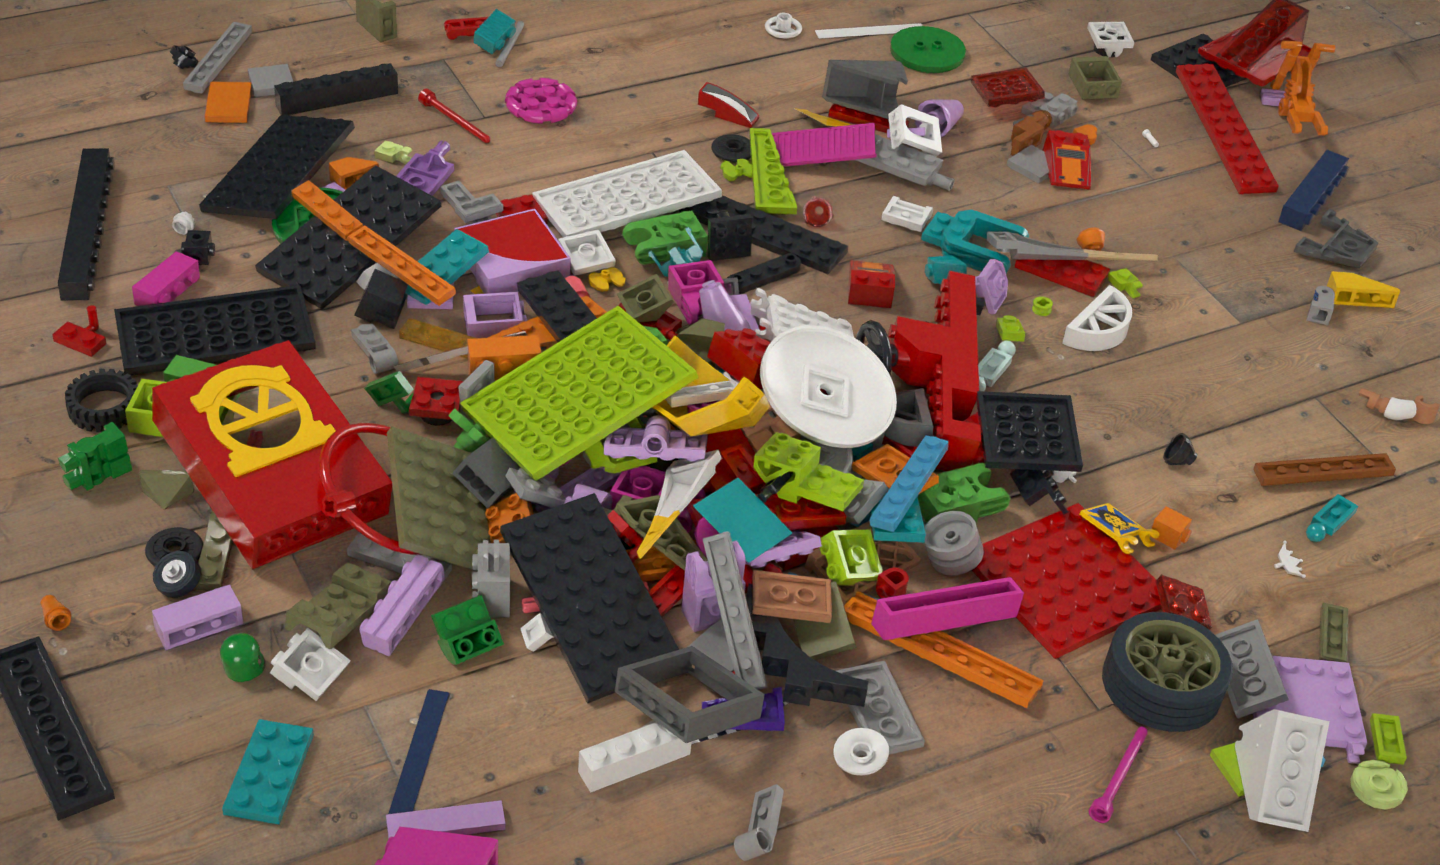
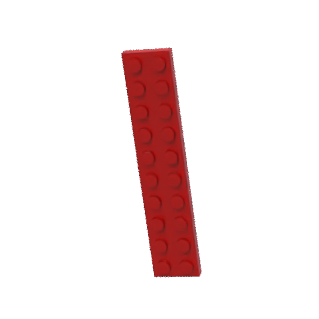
(1226, 129)

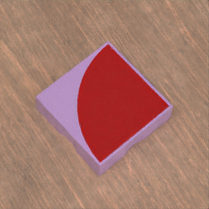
(518, 249)

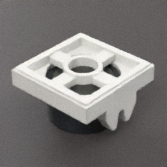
(1110, 38)

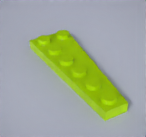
(768, 175)

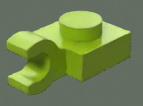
(1125, 280)

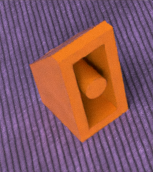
(349, 170)

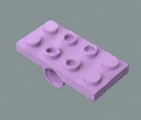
(655, 441)

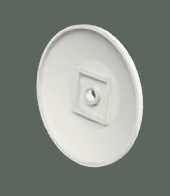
(857, 385)

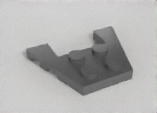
(1344, 247)

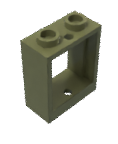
(1102, 68)

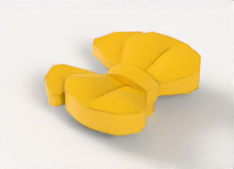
(600, 280)

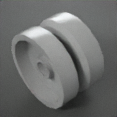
(953, 543)

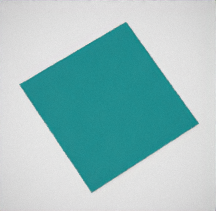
(744, 517)

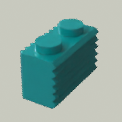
(495, 31)

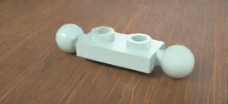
(995, 364)

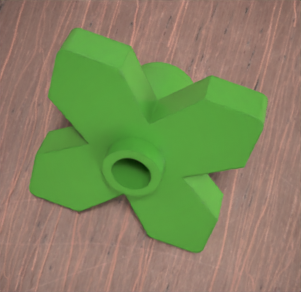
(472, 435)

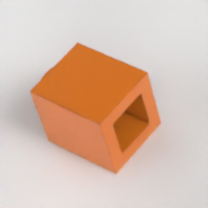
(1172, 528)

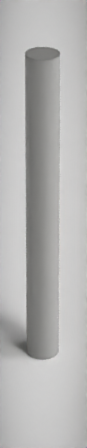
(509, 44)

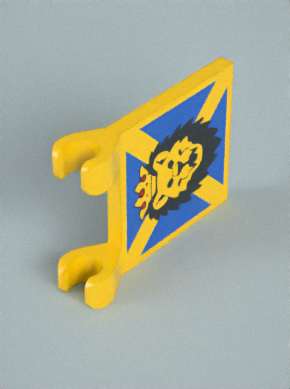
(1119, 526)

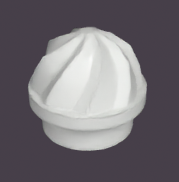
(183, 222)

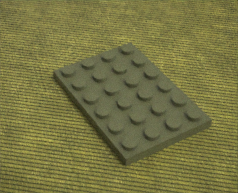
(431, 505)

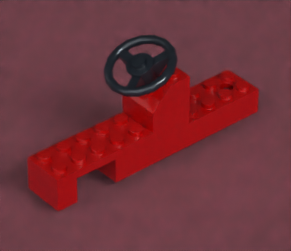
(939, 359)

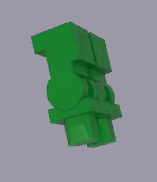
(96, 459)

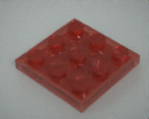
(1007, 87)

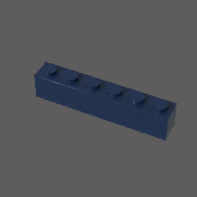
(1314, 190)

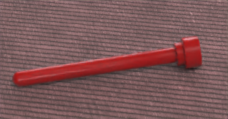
(429, 99)

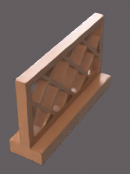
(817, 562)

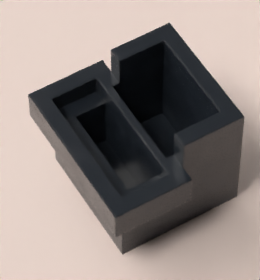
(382, 299)

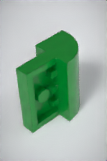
(466, 630)

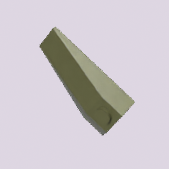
(673, 543)

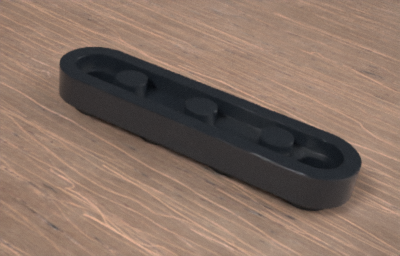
(767, 272)

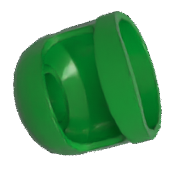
(240, 657)

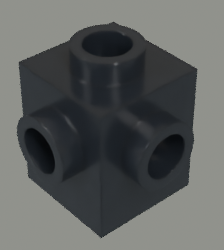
(198, 246)

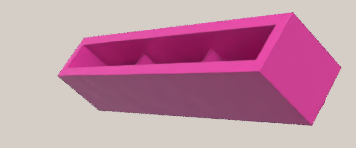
(946, 608)

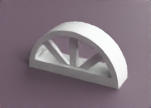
(1108, 301)

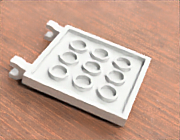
(785, 315)

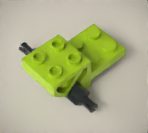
(794, 472)

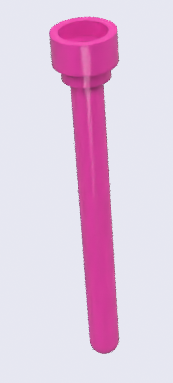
(1102, 808)

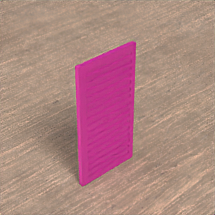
(826, 144)

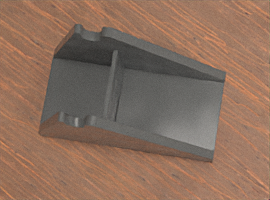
(864, 85)

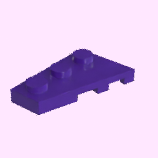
(771, 715)

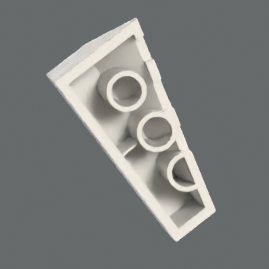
(629, 755)

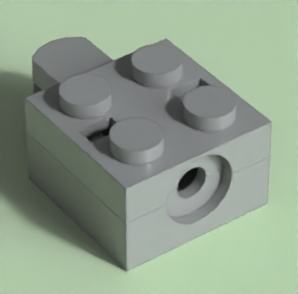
(493, 577)

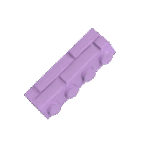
(402, 604)

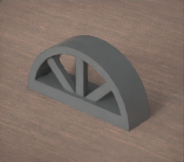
(914, 427)

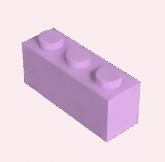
(197, 617)

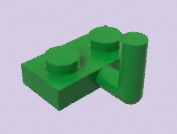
(391, 389)

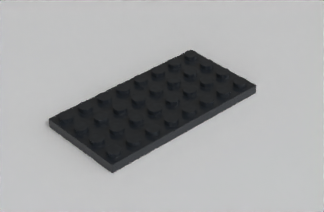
(275, 165)
(328, 263)
(212, 328)
(587, 592)

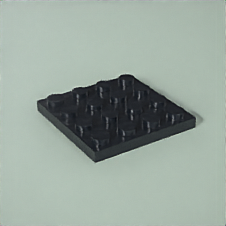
(1187, 53)
(1028, 431)

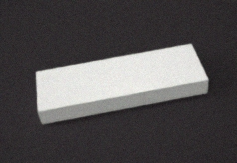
(701, 393)

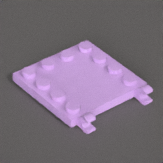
(1325, 693)

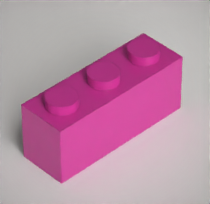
(166, 280)

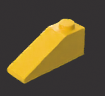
(1361, 291)

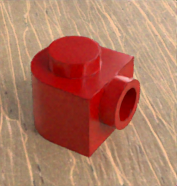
(892, 583)

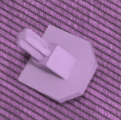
(992, 285)

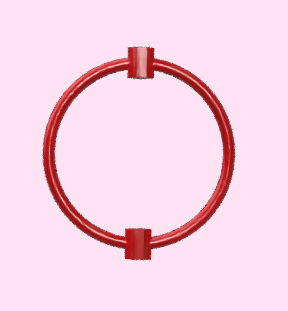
(343, 502)

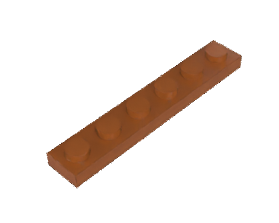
(1324, 469)

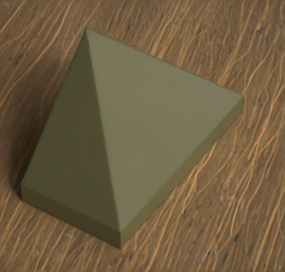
(166, 486)

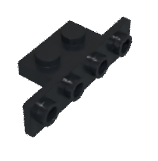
(1036, 484)

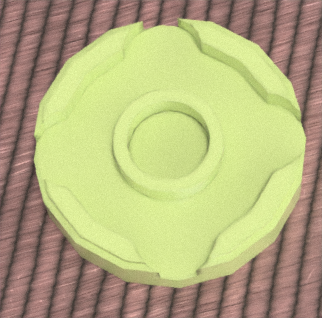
(1378, 784)

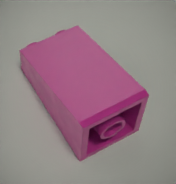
(432, 847)

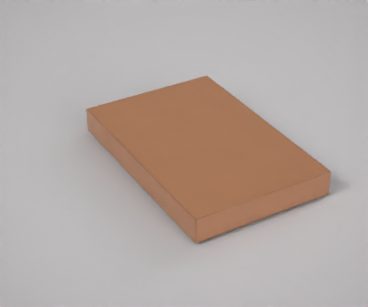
(791, 596)

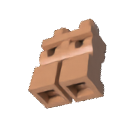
(766, 428)

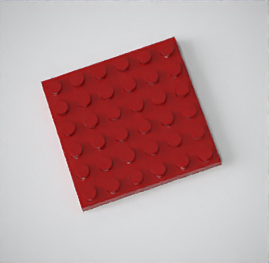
(1071, 579)

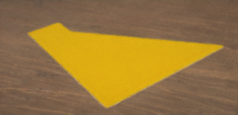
(825, 120)

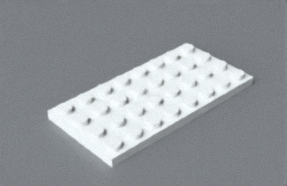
(627, 194)

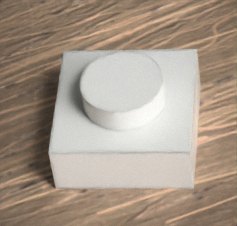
(536, 632)

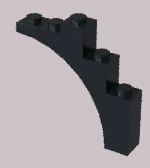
(803, 674)

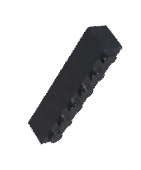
(336, 89)

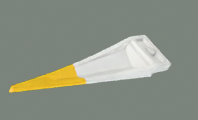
(680, 486)

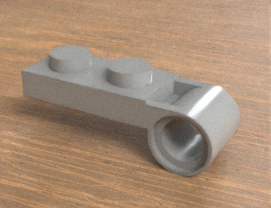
(376, 347)
(762, 824)

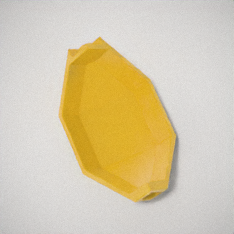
(739, 410)

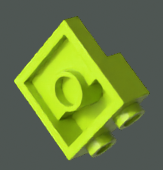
(851, 556)

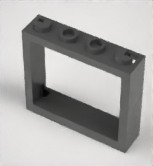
(637, 687)

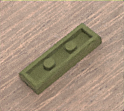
(1333, 633)

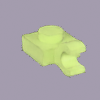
(391, 152)

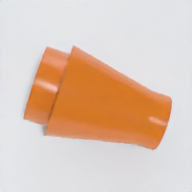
(55, 613)

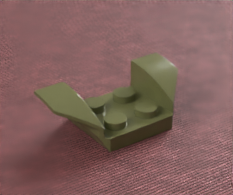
(699, 337)

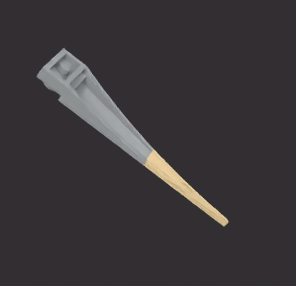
(1028, 248)

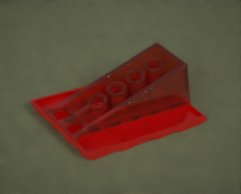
(1256, 48)

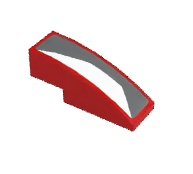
(727, 105)

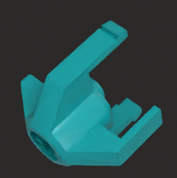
(680, 256)

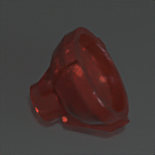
(814, 218)

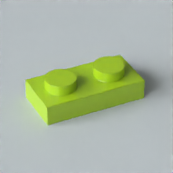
(1010, 329)
(1388, 738)

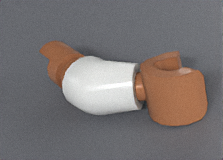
(1401, 409)

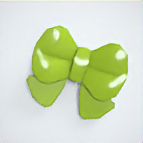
(731, 172)

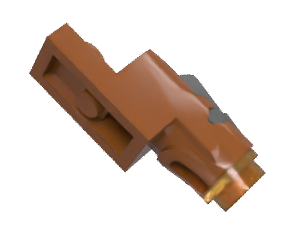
(1029, 130)

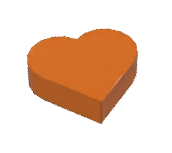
(1089, 130)

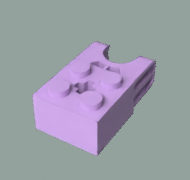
(699, 594)

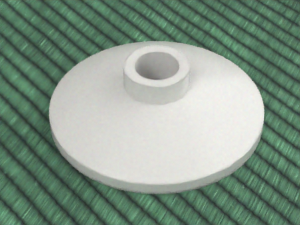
(861, 743)

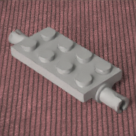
(908, 164)

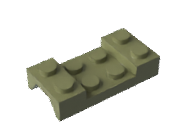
(340, 605)

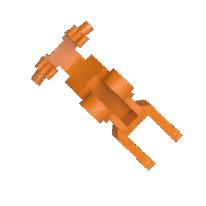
(1298, 101)

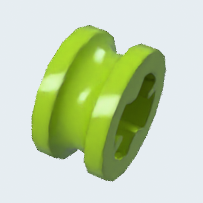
(1042, 306)

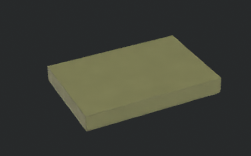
(826, 639)

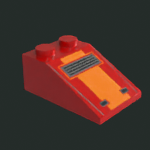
(1068, 159)
(871, 284)

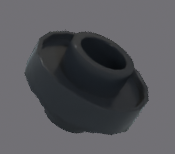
(183, 57)

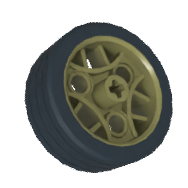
(1167, 671)

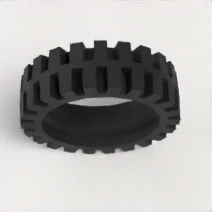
(95, 383)

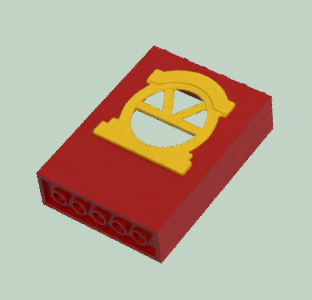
(267, 494)

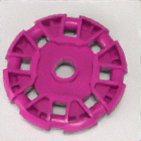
(539, 102)

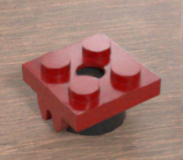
(435, 400)

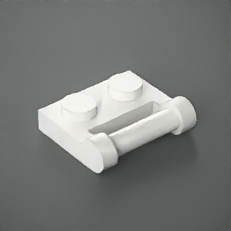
(906, 214)

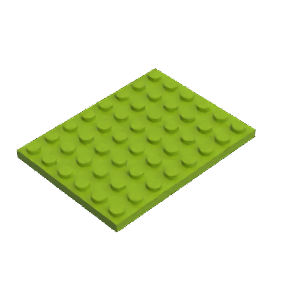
(578, 392)

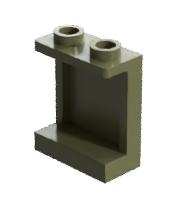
(377, 18)

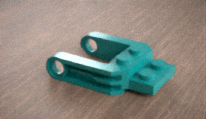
(955, 232)

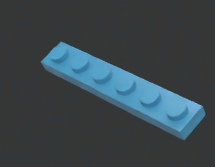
(909, 483)

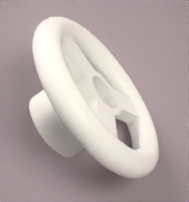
(783, 23)

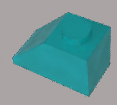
(939, 267)

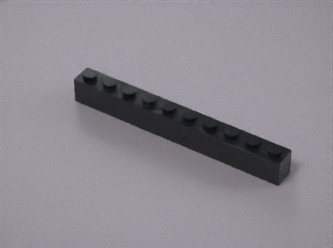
(86, 225)

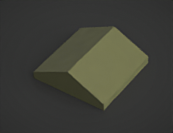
(646, 299)

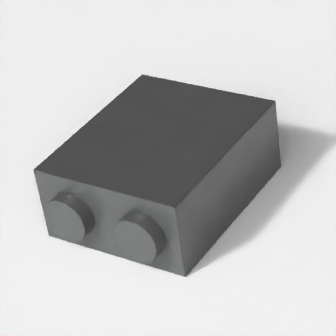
(485, 472)

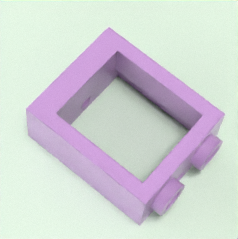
(491, 304)

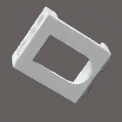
(901, 134)

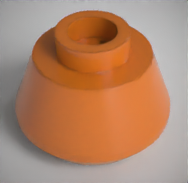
(1091, 239)

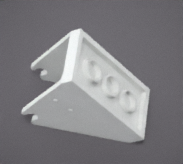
(1281, 767)

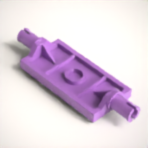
(428, 170)

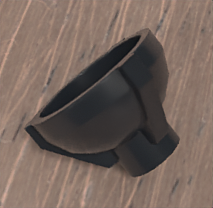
(1180, 451)

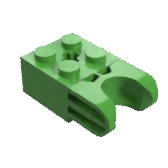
(663, 234)
(965, 492)

